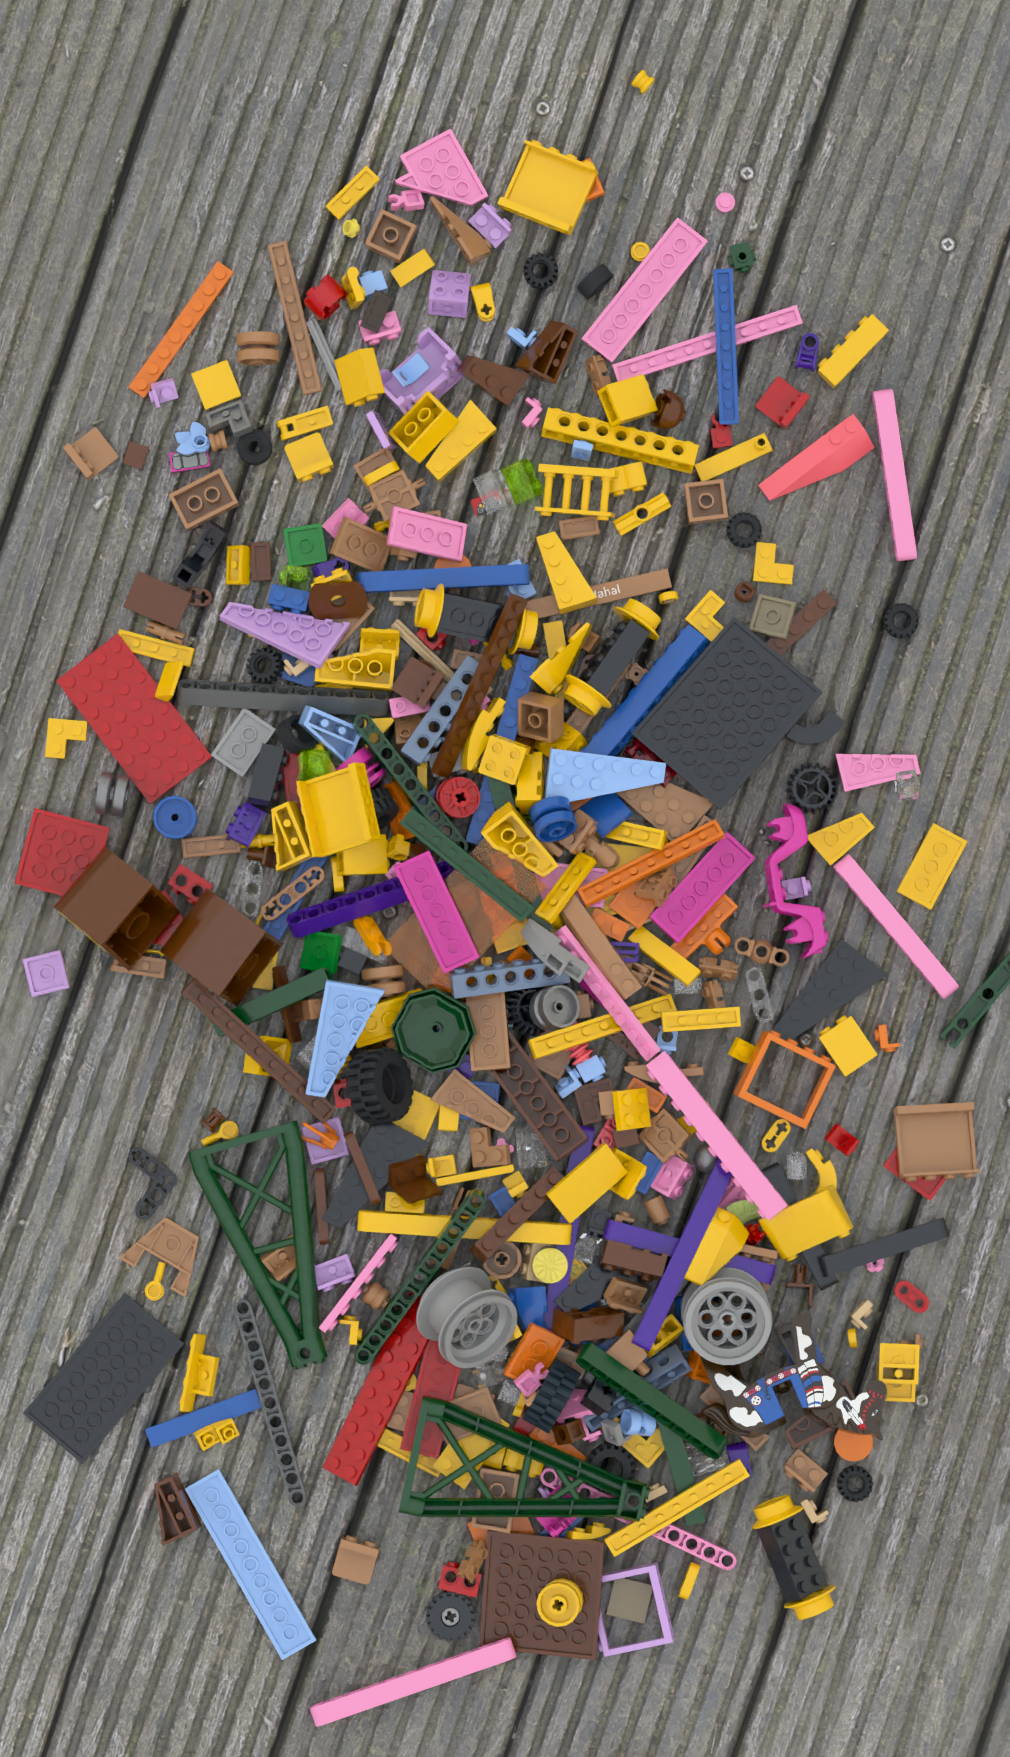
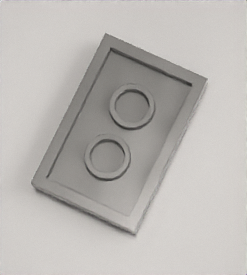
(243, 742)

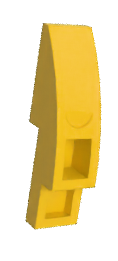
(477, 738)

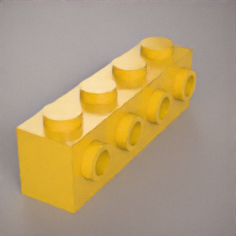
(854, 349)

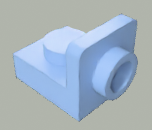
(518, 337)
(581, 450)
(568, 1084)

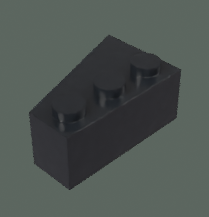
(268, 777)

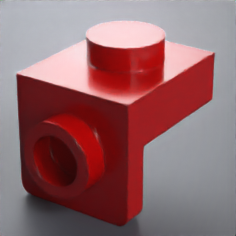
(841, 1139)

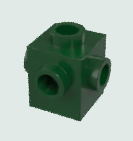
(741, 250)

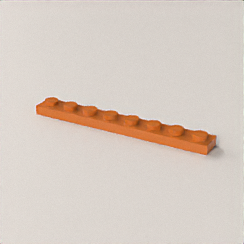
(181, 329)
(650, 863)

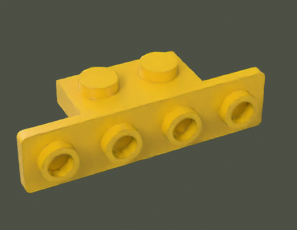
(199, 1375)

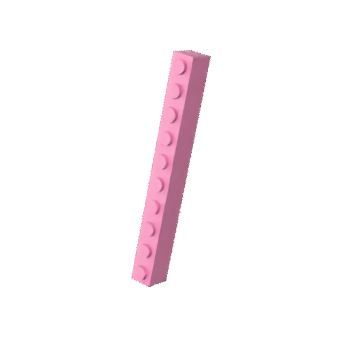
(717, 1135)

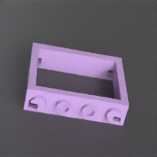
(662, 1609)

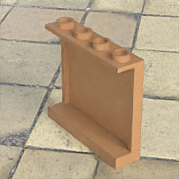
(935, 1141)

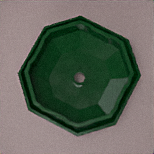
(419, 1040)

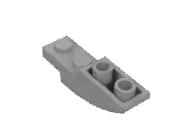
(547, 948)

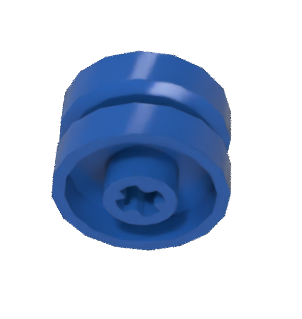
(553, 819)
(175, 829)

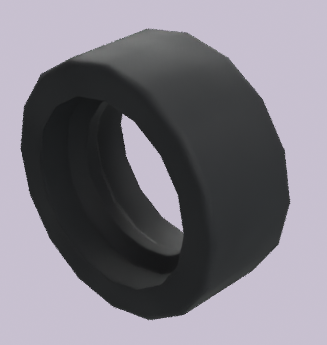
(595, 281)
(288, 740)

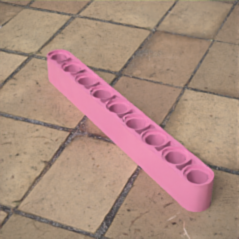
(894, 475)
(896, 926)

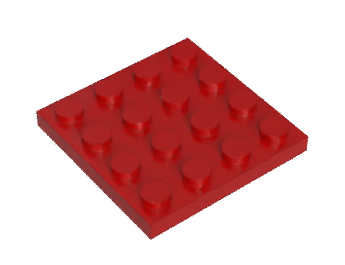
(58, 851)

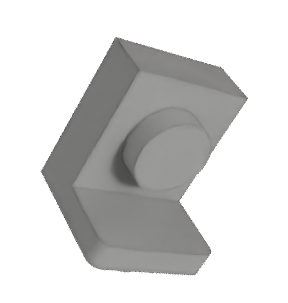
(613, 1432)

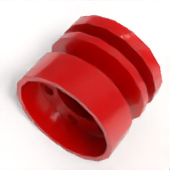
(446, 799)

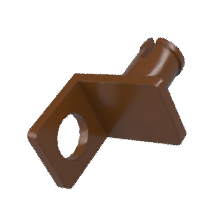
(266, 856)
(799, 1282)

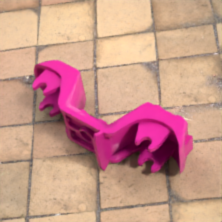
(809, 923)

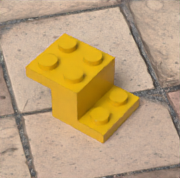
(898, 1370)

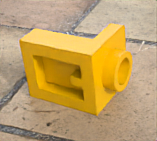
(741, 1050)

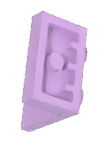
(449, 293)

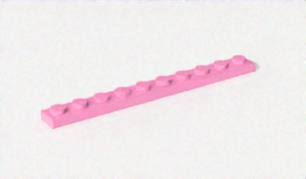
(706, 344)

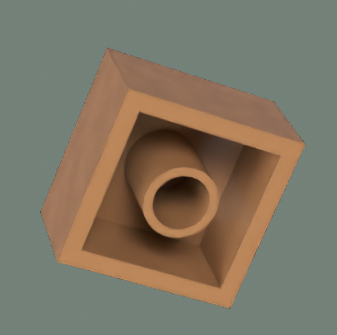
(390, 236)
(705, 501)
(540, 717)

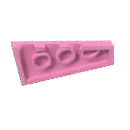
(872, 769)

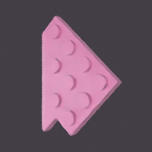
(442, 171)

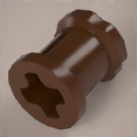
(213, 1120)

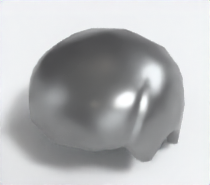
(704, 1159)

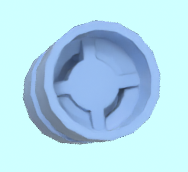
(637, 1422)

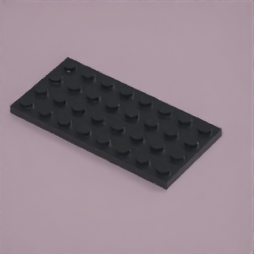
(103, 1378)

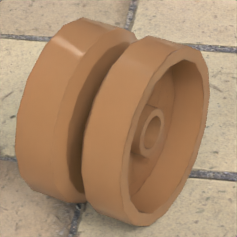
(257, 348)
(384, 979)

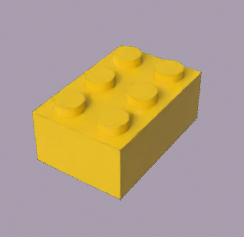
(423, 426)

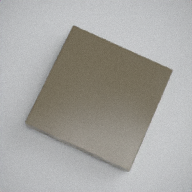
(772, 616)
(629, 1599)

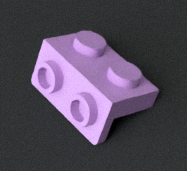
(333, 1272)

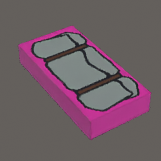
(189, 462)

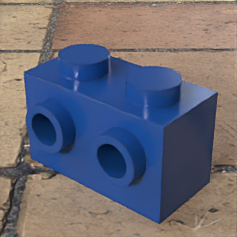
(288, 598)

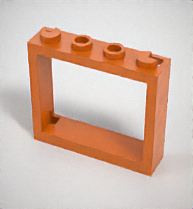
(752, 1066)

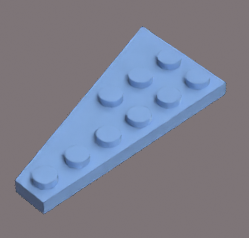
(591, 775)
(340, 1023)

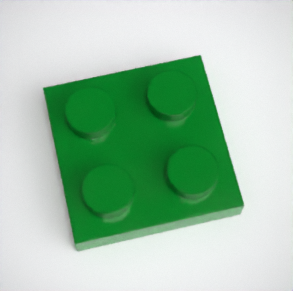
(305, 545)
(321, 951)

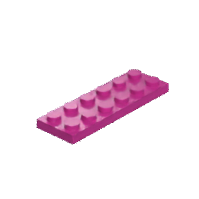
(702, 887)
(436, 911)

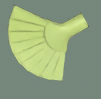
(744, 1210)

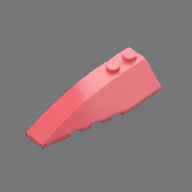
(821, 459)

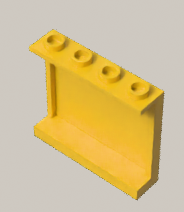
(549, 187)
(338, 811)

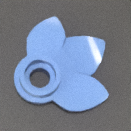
(190, 441)

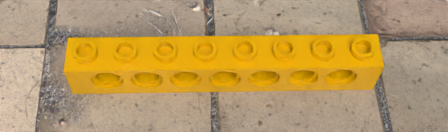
(625, 448)

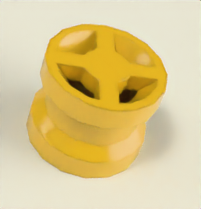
(643, 81)

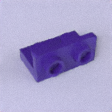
(245, 825)

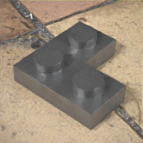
(233, 415)

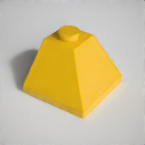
(278, 1045)

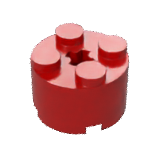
(325, 298)

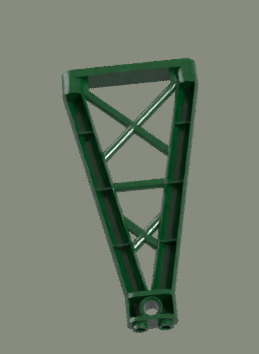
(292, 1144)
(421, 1505)

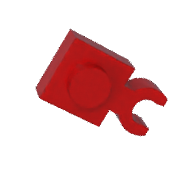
(720, 435)
(755, 1234)

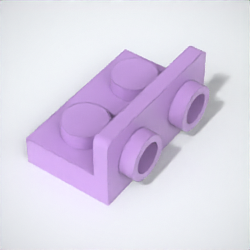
(490, 225)

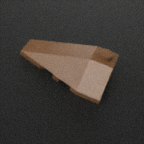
(467, 239)

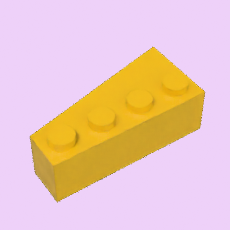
(460, 442)
(565, 578)

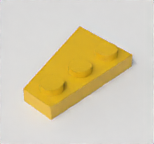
(839, 838)

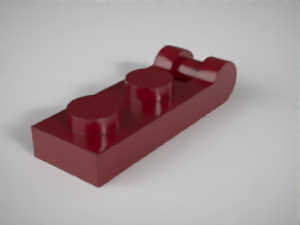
(647, 755)

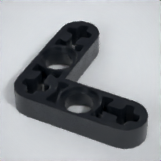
(158, 1177)

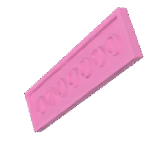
(644, 290)

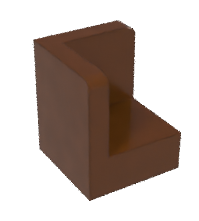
(136, 455)
(625, 1137)

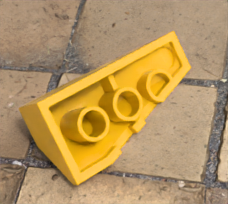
(360, 670)
(552, 672)
(513, 836)
(720, 1243)

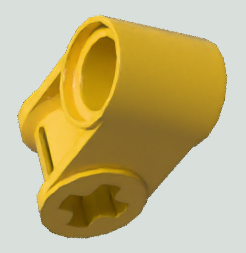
(483, 299)

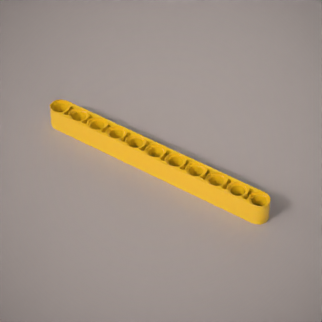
(433, 1224)

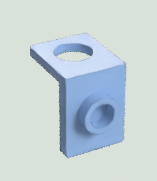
(412, 370)
(667, 1046)

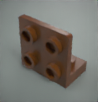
(417, 682)
(409, 1180)

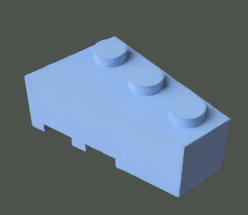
(331, 732)

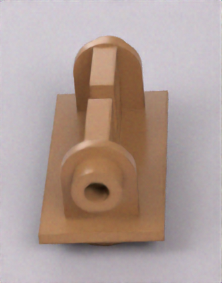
(595, 367)
(726, 971)
(711, 991)
(476, 1554)

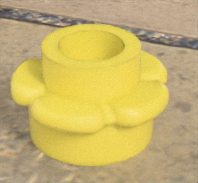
(351, 228)

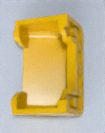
(807, 1223)

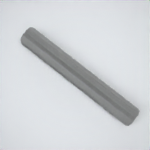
(324, 351)

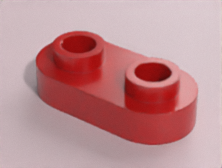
(911, 1296)

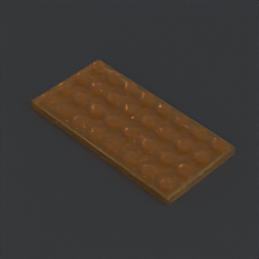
(479, 912)

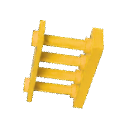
(568, 474)

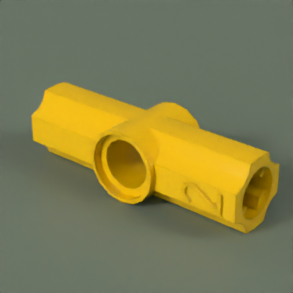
(652, 507)

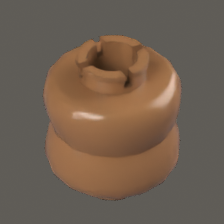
(376, 1296)

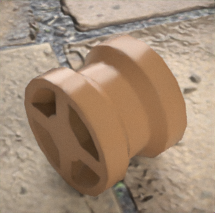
(218, 441)

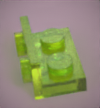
(522, 481)
(296, 573)
(313, 764)

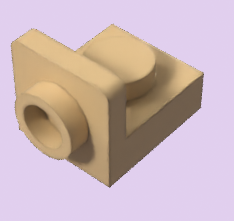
(300, 667)
(864, 1310)
(655, 1491)
(810, 1508)

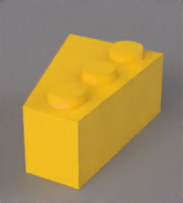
(530, 782)
(290, 836)

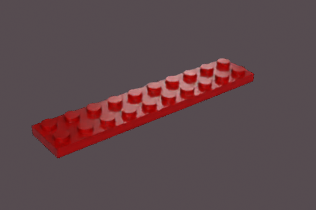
(377, 1399)

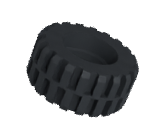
(379, 1085)

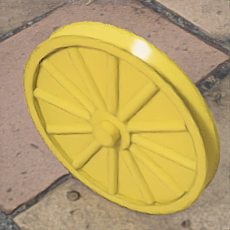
(550, 1265)

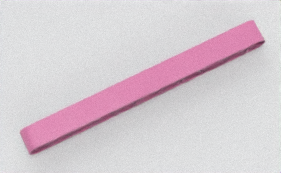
(662, 1534)
(413, 1681)

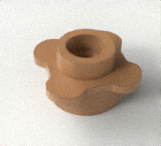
(631, 673)

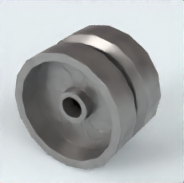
(112, 795)
(554, 1007)

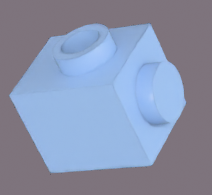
(373, 281)
(592, 1069)

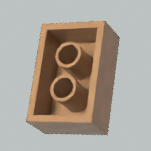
(204, 500)
(501, 1485)

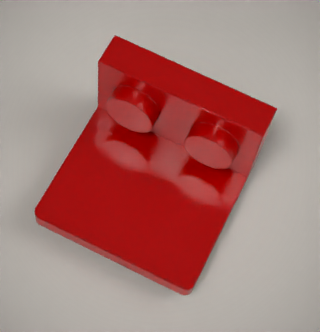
(782, 402)

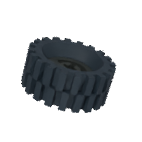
(552, 1396)

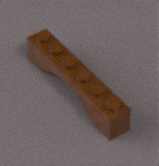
(515, 1216)

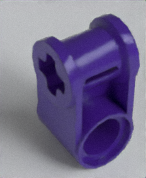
(807, 354)
(326, 567)
(739, 1450)

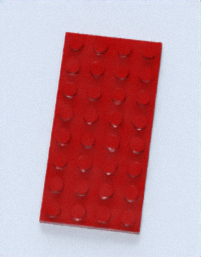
(135, 726)

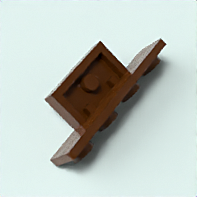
(293, 1013)

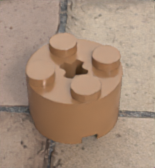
(510, 1266)

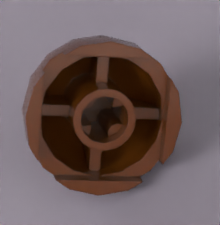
(669, 411)

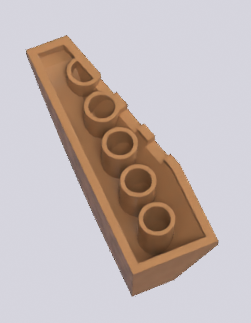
(599, 948)

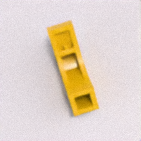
(825, 1170)

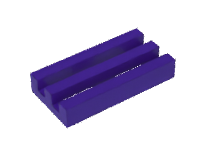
(630, 952)

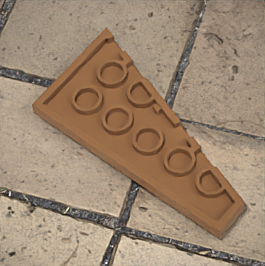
(668, 807)

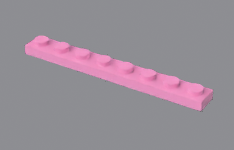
(610, 998)

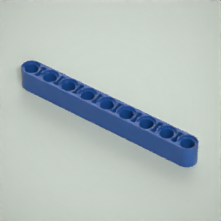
(450, 577)

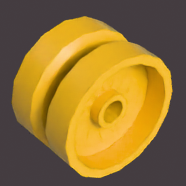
(551, 1610)

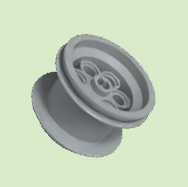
(466, 1317)
(727, 1348)

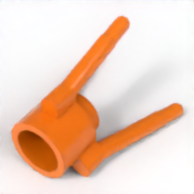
(328, 1138)

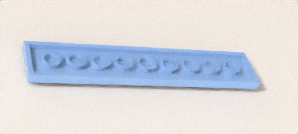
(250, 1564)

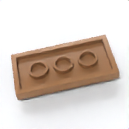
(491, 1042)

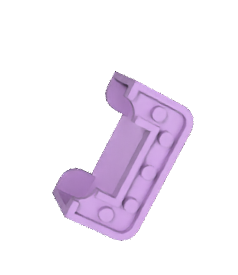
(436, 380)

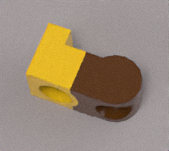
(402, 850)

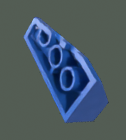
(530, 1305)

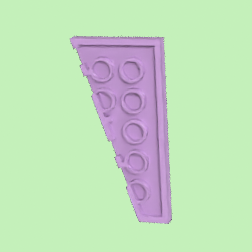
(293, 633)

